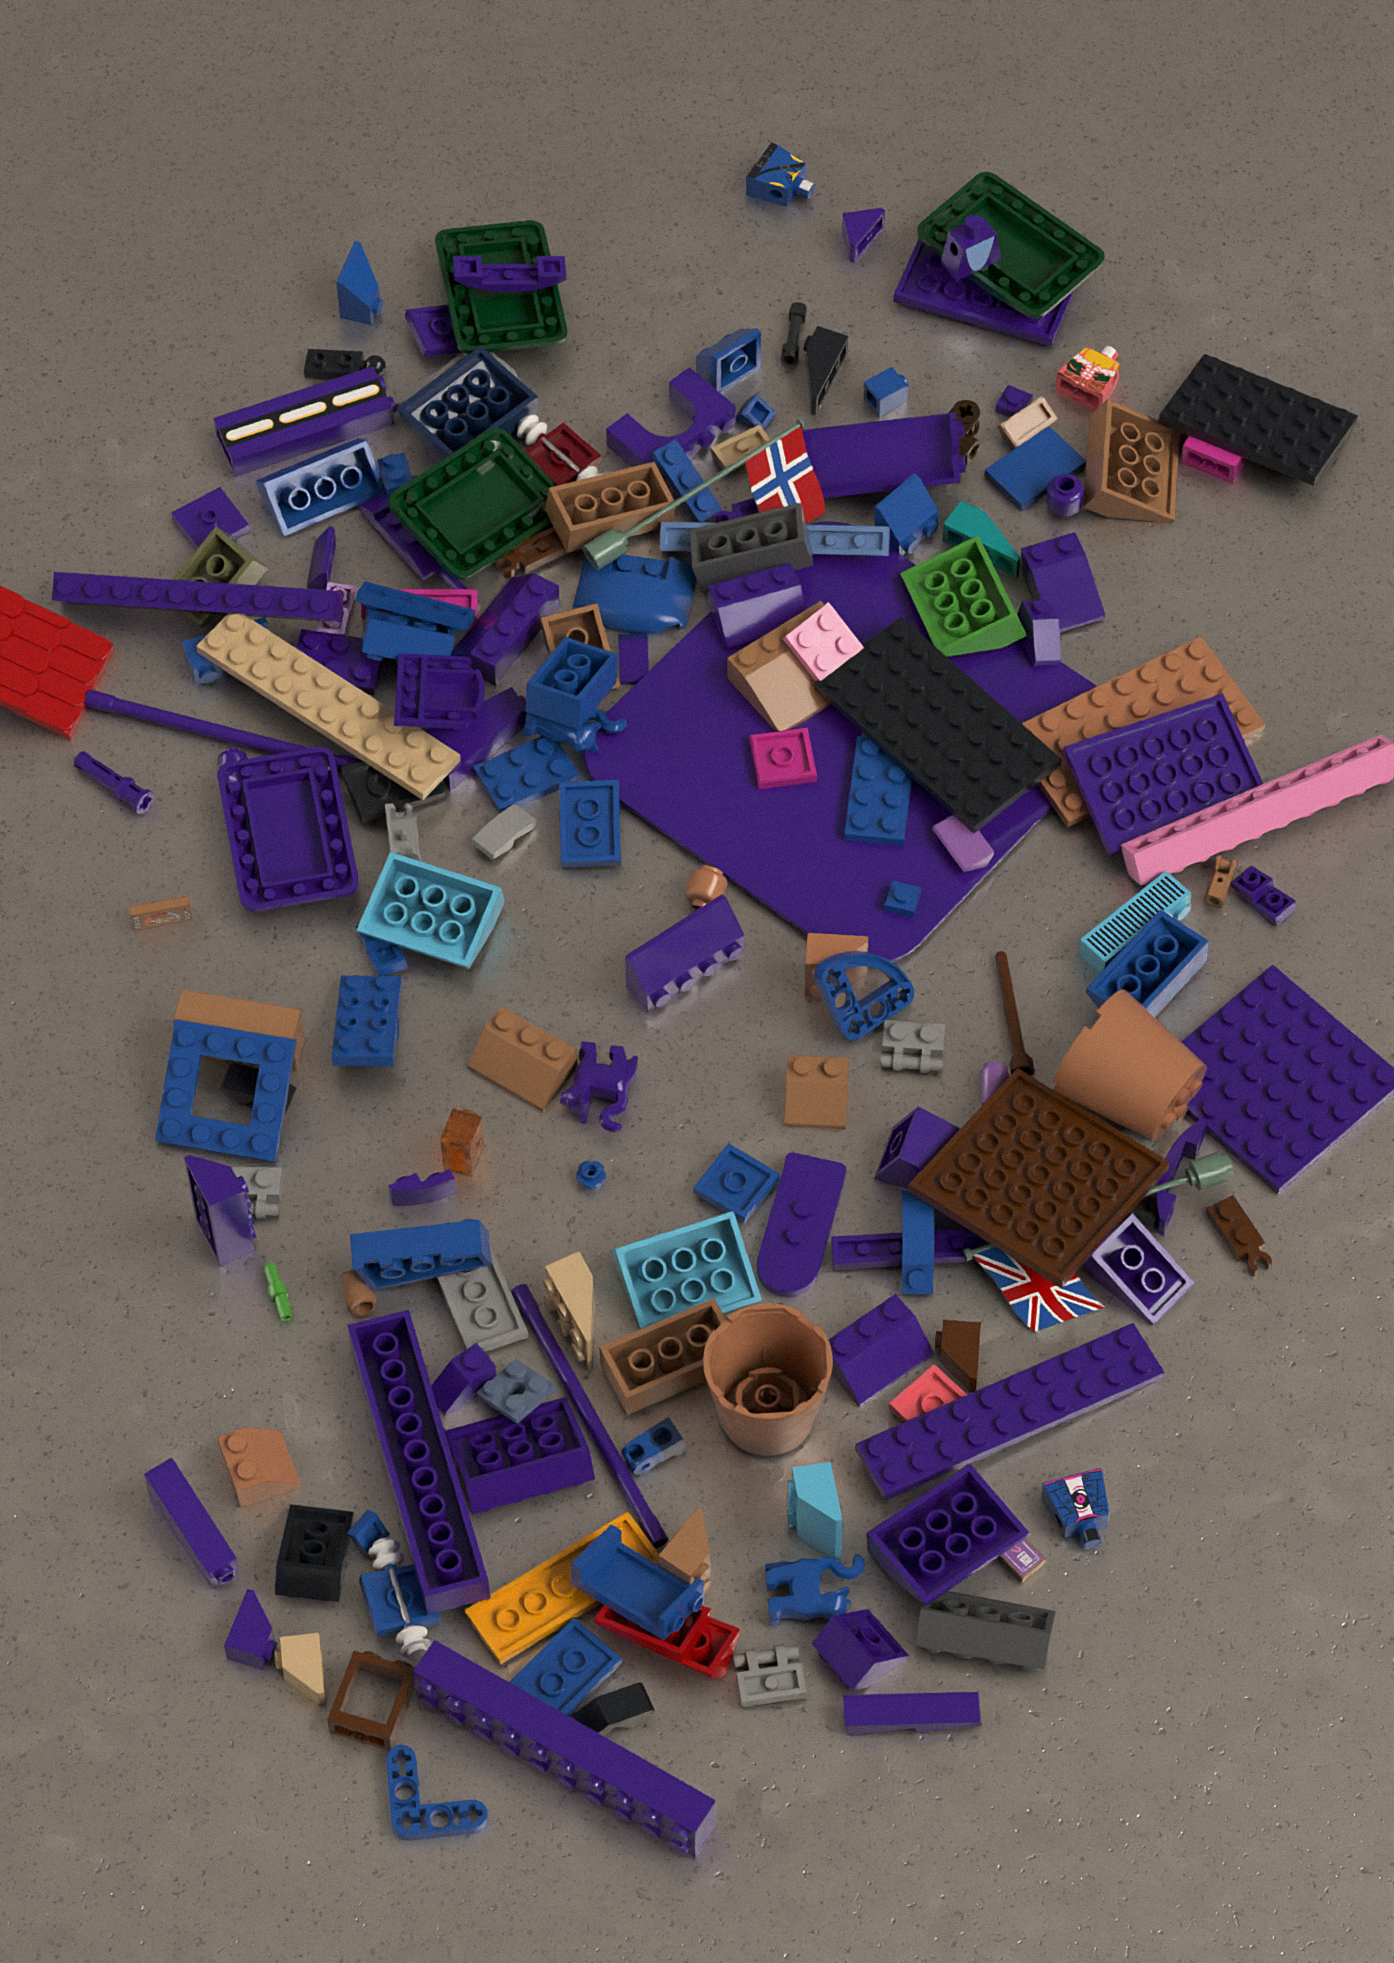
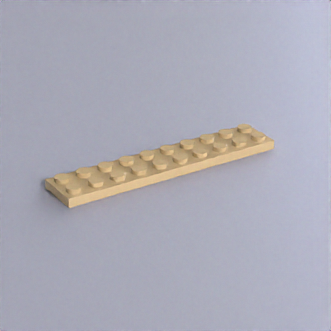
(328, 704)

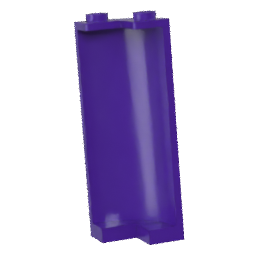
(886, 453)

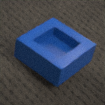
(903, 899)
(367, 1531)

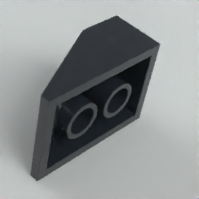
(313, 1553)

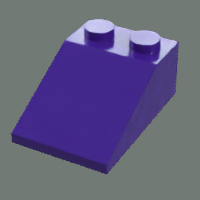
(1061, 574)
(1138, 1270)

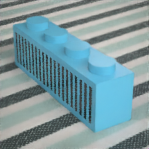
(1117, 930)

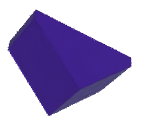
(861, 229)
(633, 657)

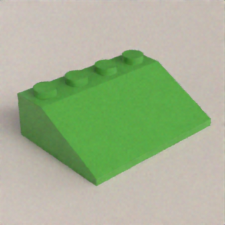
(963, 601)

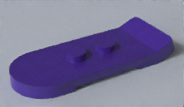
(799, 1224)

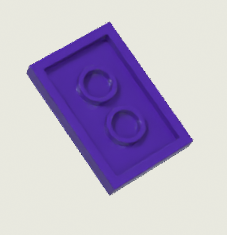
(343, 657)

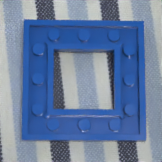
(175, 1118)

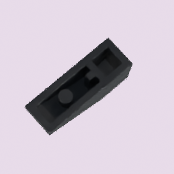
(824, 358)

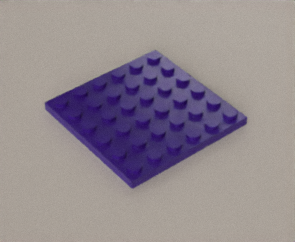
(1283, 1079)

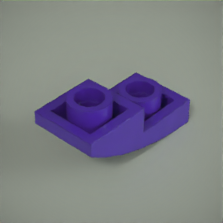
(1259, 892)
(411, 1191)

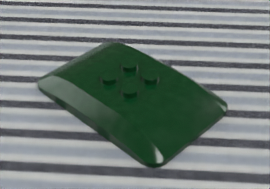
(1039, 252)
(499, 318)
(475, 504)

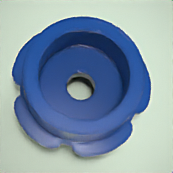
(594, 1181)

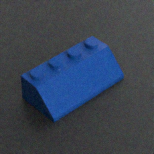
(321, 486)
(1153, 964)

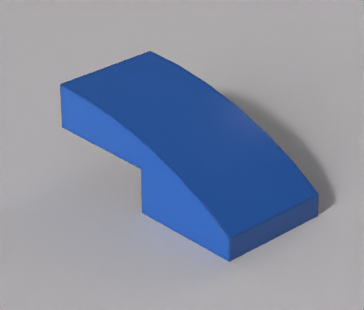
(383, 955)

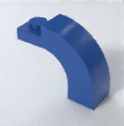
(917, 1245)

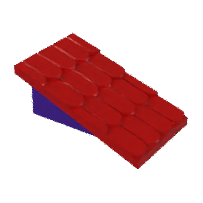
(47, 664)

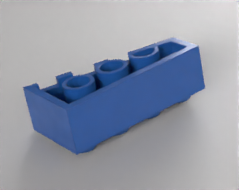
(419, 1252)

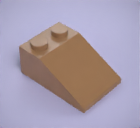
(579, 624)

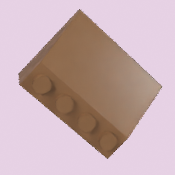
(1130, 465)
(775, 678)

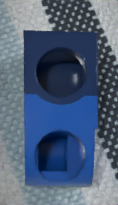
(653, 1447)

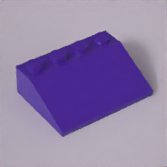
(516, 1461)
(945, 1536)

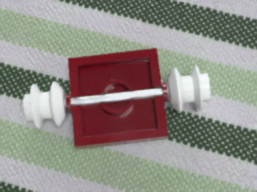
(560, 452)

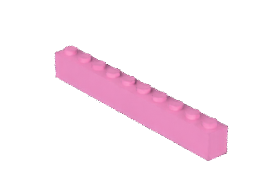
(1260, 810)

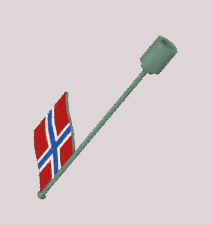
(777, 478)

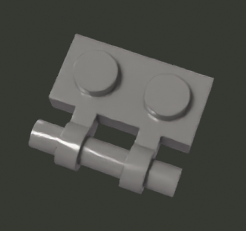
(914, 1039)
(263, 1185)
(771, 1683)

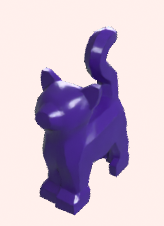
(602, 1081)

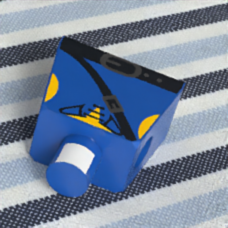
(778, 177)

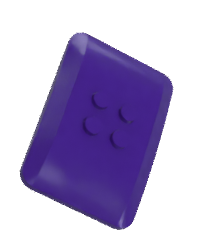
(287, 829)

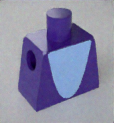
(970, 248)

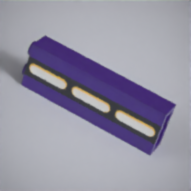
(304, 421)

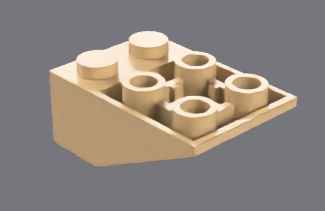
(572, 1297)

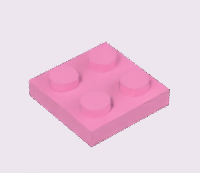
(823, 642)

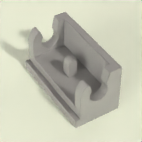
(403, 832)

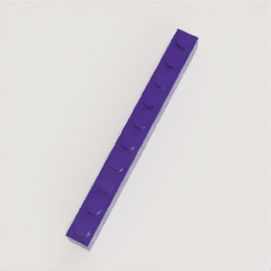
(197, 597)

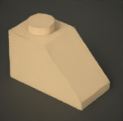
(303, 1665)

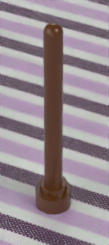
(1020, 1058)

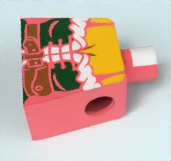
(1089, 376)

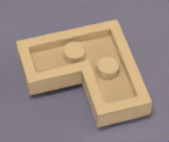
(739, 446)

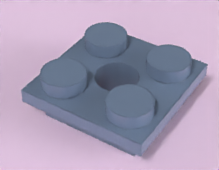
(514, 1379)

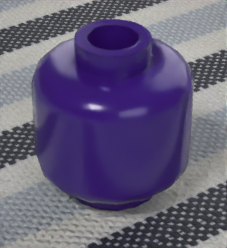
(1065, 495)

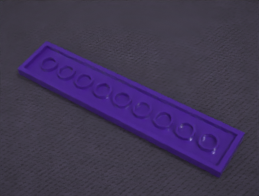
(1009, 1411)

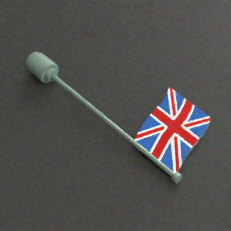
(1044, 1304)

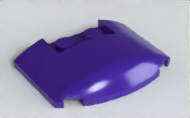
(401, 539)
(437, 691)

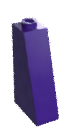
(495, 725)
(190, 1523)

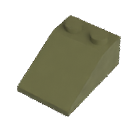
(220, 561)

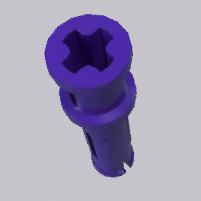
(122, 787)

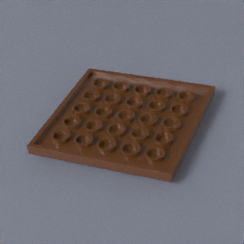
(1039, 1177)

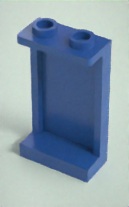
(635, 1585)

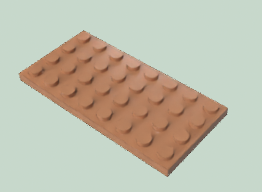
(1151, 689)

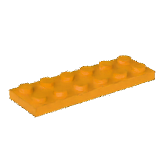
(544, 1597)

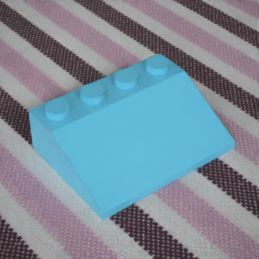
(431, 910)
(686, 1269)

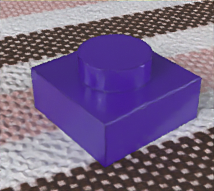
(1013, 401)

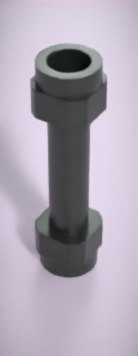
(790, 350)

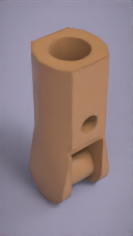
(1219, 882)

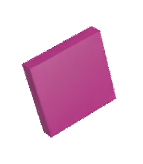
(783, 758)

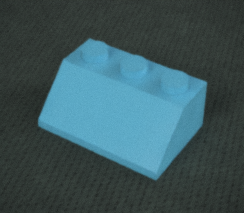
(815, 1508)

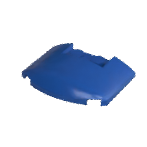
(638, 593)

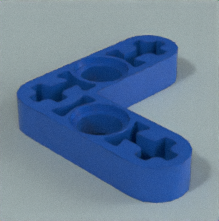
(412, 1809)

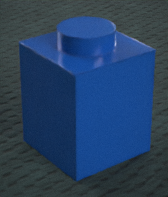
(886, 391)

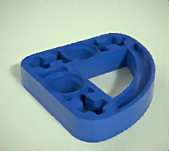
(856, 1009)

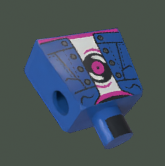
(1078, 1506)

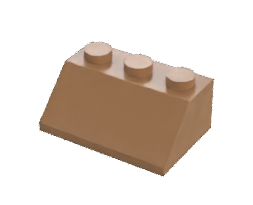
(523, 1059)

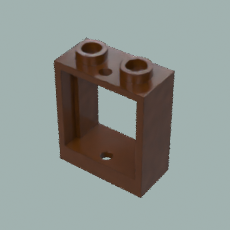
(363, 1729)

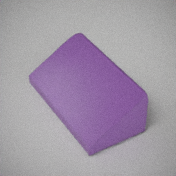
(967, 848)

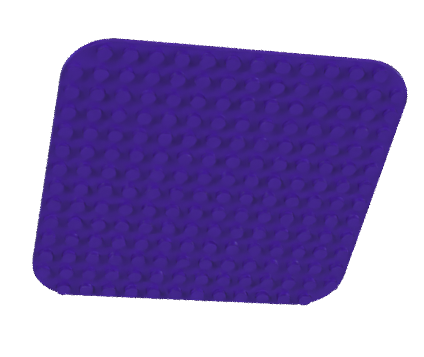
(694, 778)

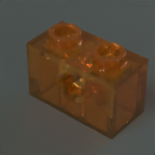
(462, 1142)

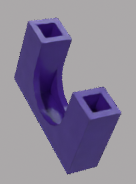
(699, 400)

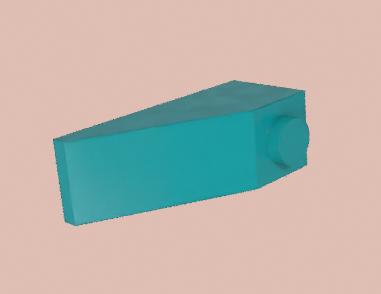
(970, 521)

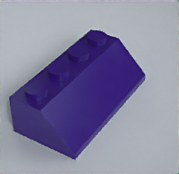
(508, 625)
(684, 954)
(221, 1208)

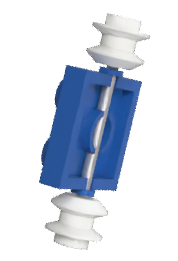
(396, 1600)

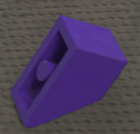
(1042, 632)
(462, 1379)
(251, 1635)

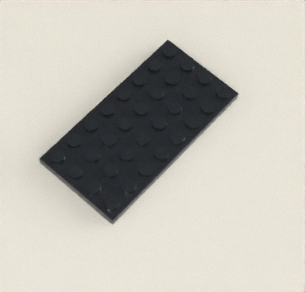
(938, 725)

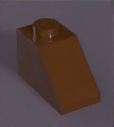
(960, 1350)

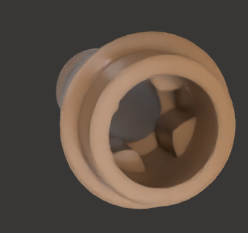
(357, 1294)

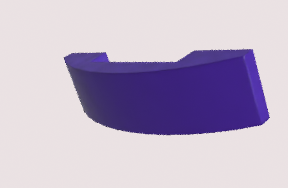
(509, 277)
(1188, 1146)

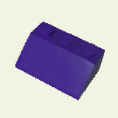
(755, 604)
(878, 1350)

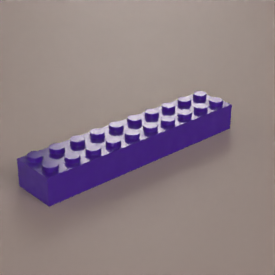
(418, 1462)
(565, 1749)

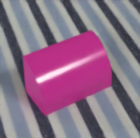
(1212, 459)

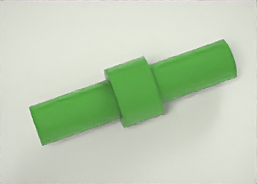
(278, 1291)

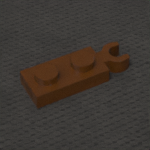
(533, 553)
(1239, 1233)

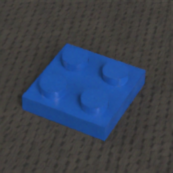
(736, 1183)

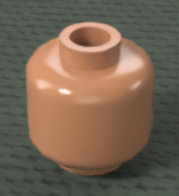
(705, 885)

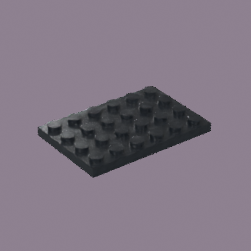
(1258, 419)

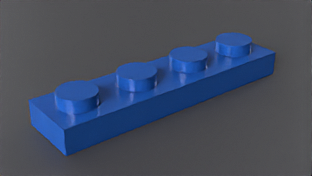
(417, 606)

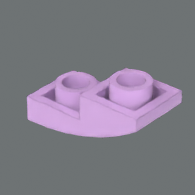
(348, 603)

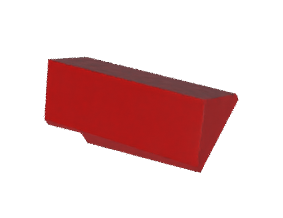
(699, 1644)

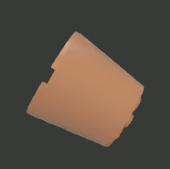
(1130, 1069)
(767, 1376)

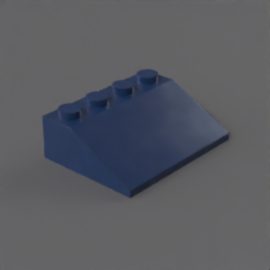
(466, 404)

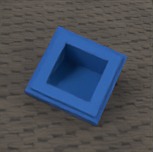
(755, 413)

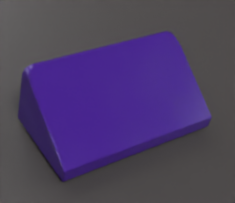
(322, 560)

